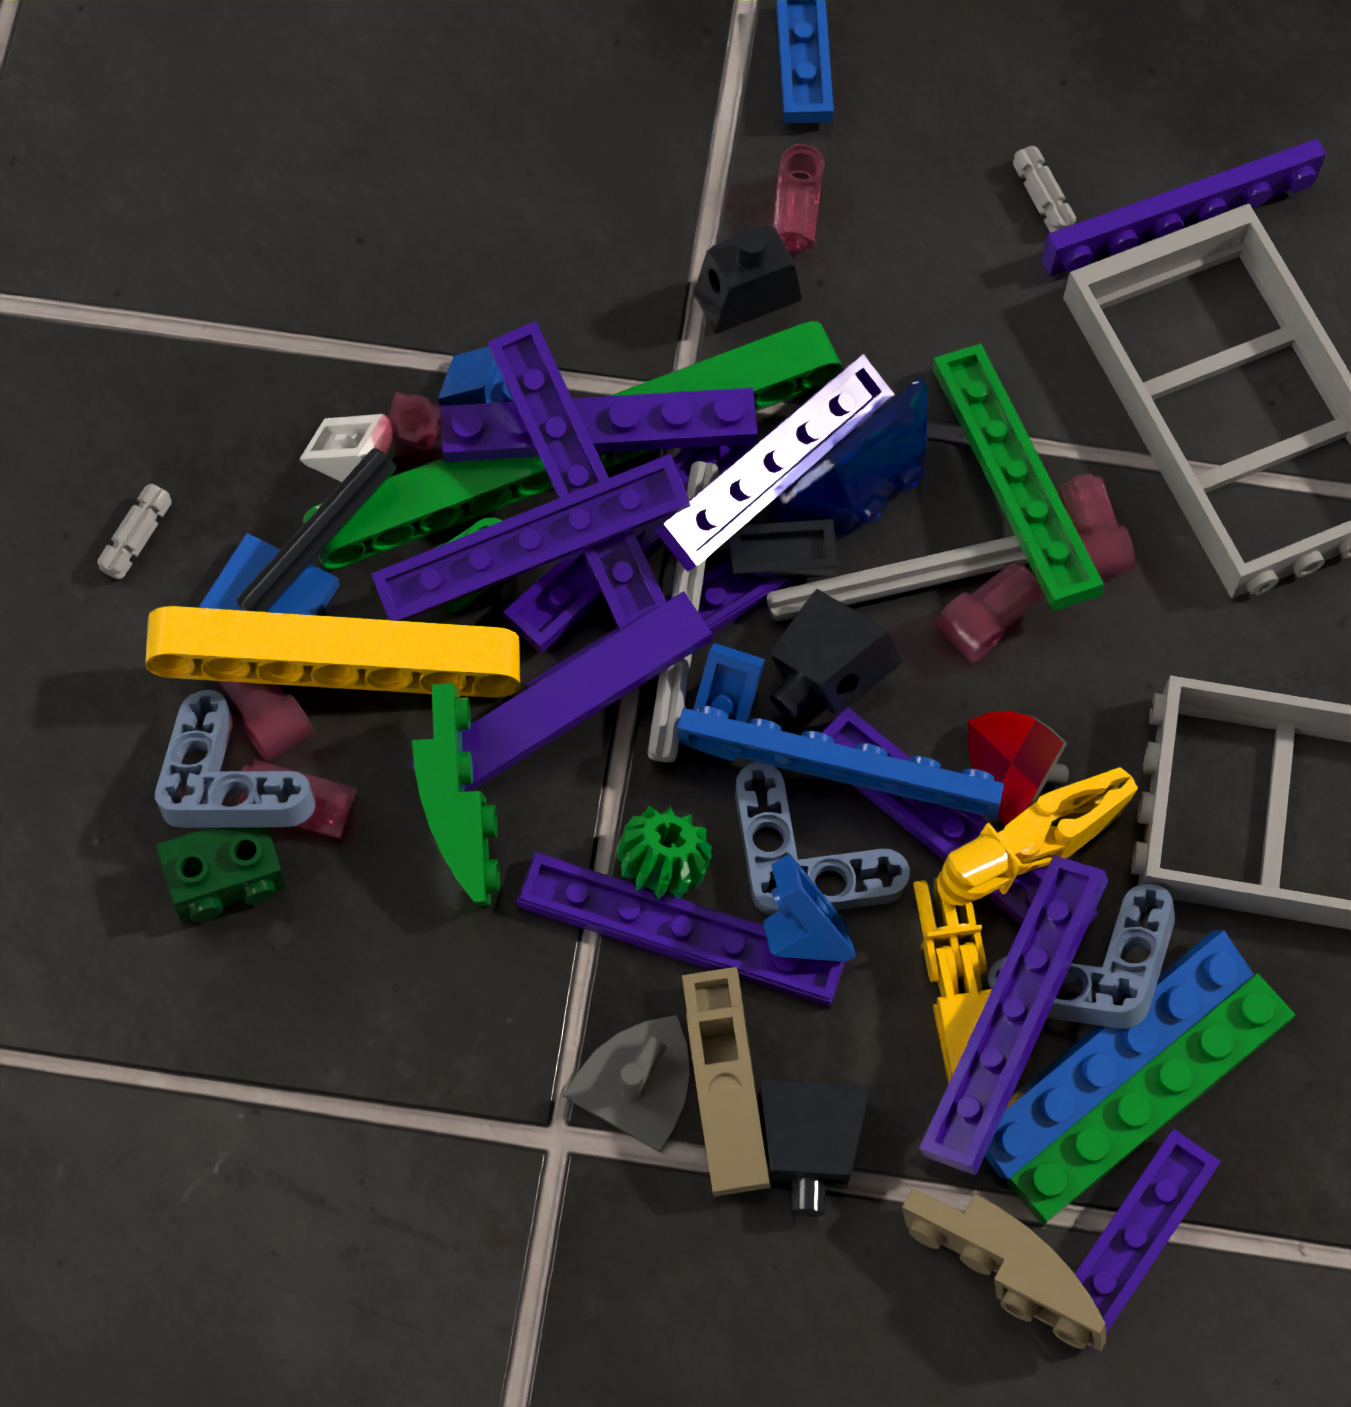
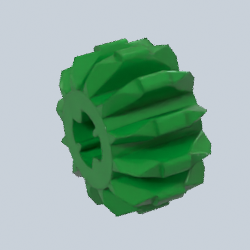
(664, 852)

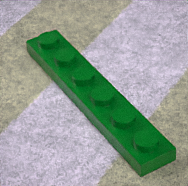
(1018, 478)
(1150, 1099)

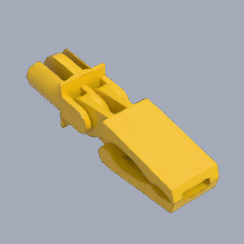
(1030, 838)
(954, 1012)

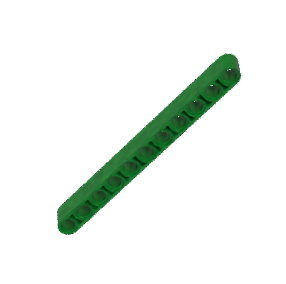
(455, 492)

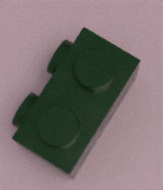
(220, 870)

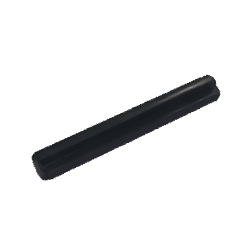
(317, 532)

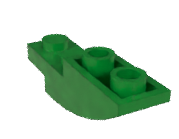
(455, 817)

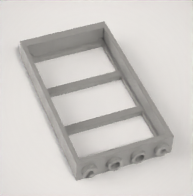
(1174, 258)
(1254, 708)

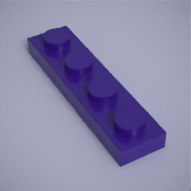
(1145, 1223)

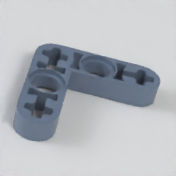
(268, 790)
(759, 862)
(1116, 975)

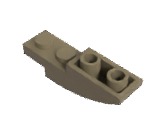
(725, 1082)
(1029, 1272)

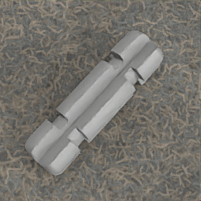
(1043, 189)
(134, 531)

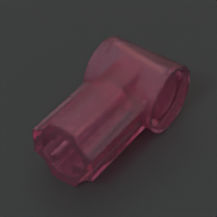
(798, 198)
(414, 420)
(1096, 524)
(980, 619)
(270, 718)

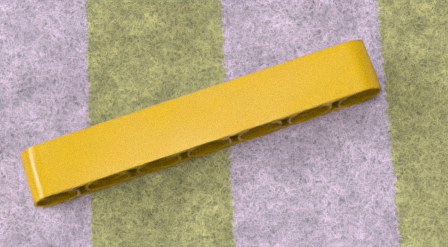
(331, 651)

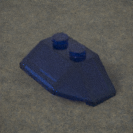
(864, 468)

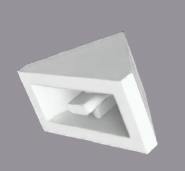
(345, 441)

